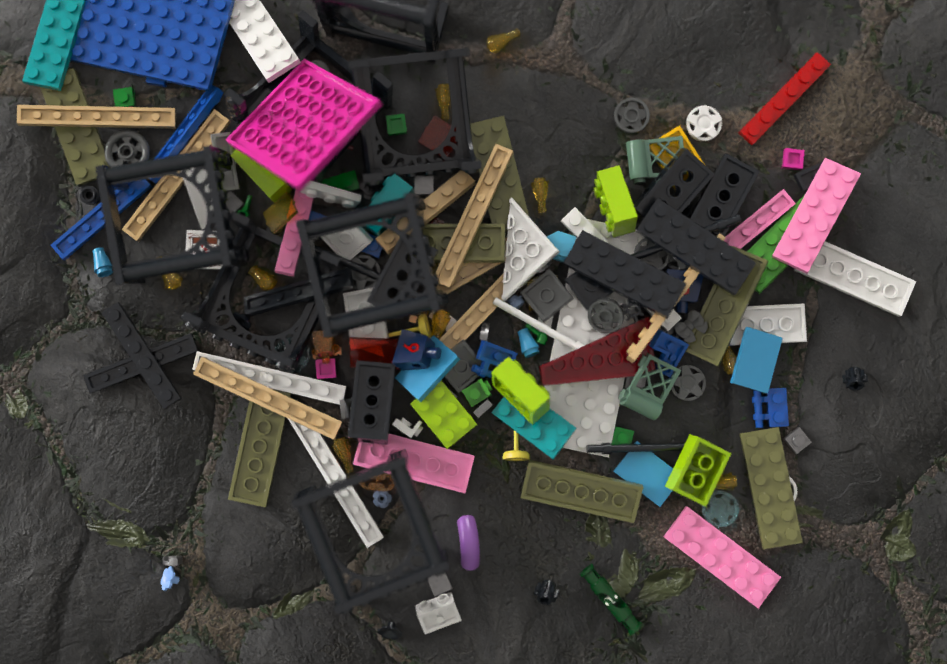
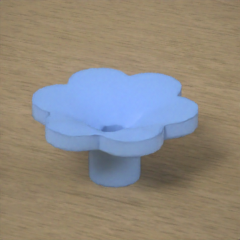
(169, 578)

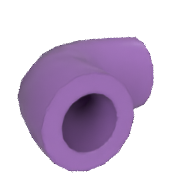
(469, 542)

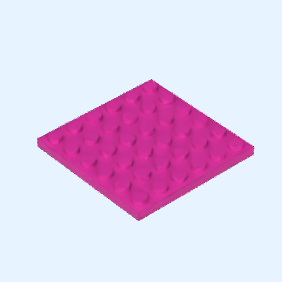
(303, 123)

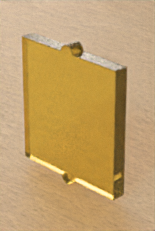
(280, 213)

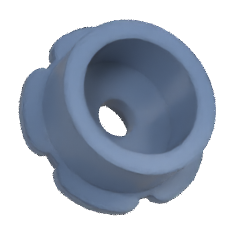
(516, 301)
(382, 503)

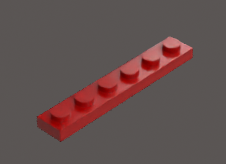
(784, 98)

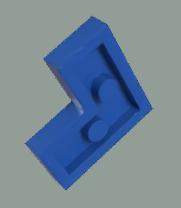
(671, 348)

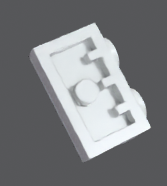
(437, 613)

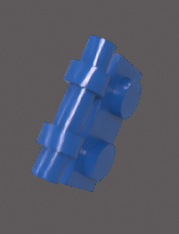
(490, 354)
(776, 408)

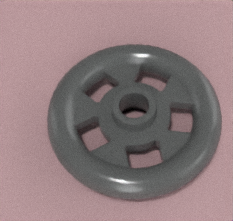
(126, 136)

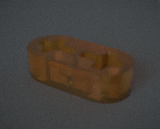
(379, 486)

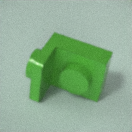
(477, 392)

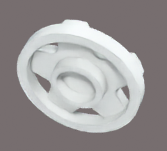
(704, 123)

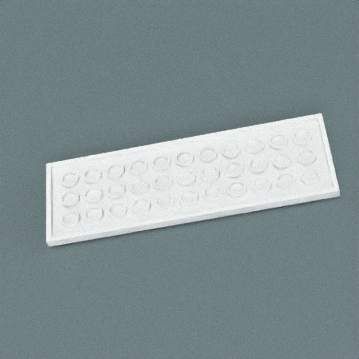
(594, 403)

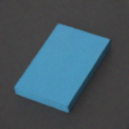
(756, 360)
(423, 381)
(647, 470)

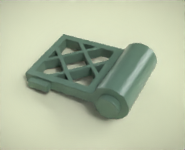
(640, 157)
(638, 398)

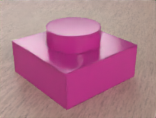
(793, 159)
(326, 371)

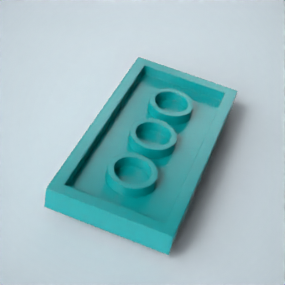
(547, 434)

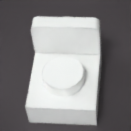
(404, 426)

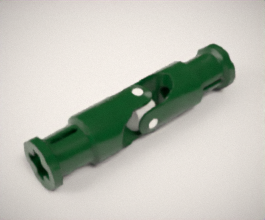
(602, 588)

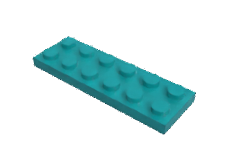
(54, 44)

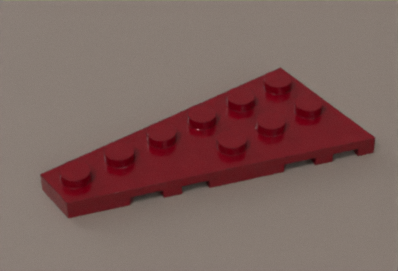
(599, 359)

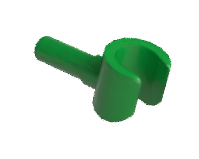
(246, 207)
(541, 337)

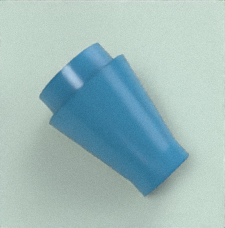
(102, 264)
(527, 343)

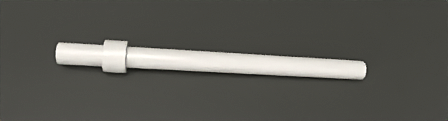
(536, 324)

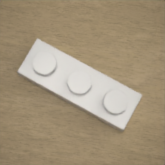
(331, 194)

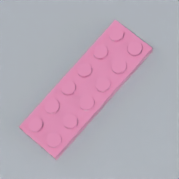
(816, 215)
(425, 461)
(722, 557)

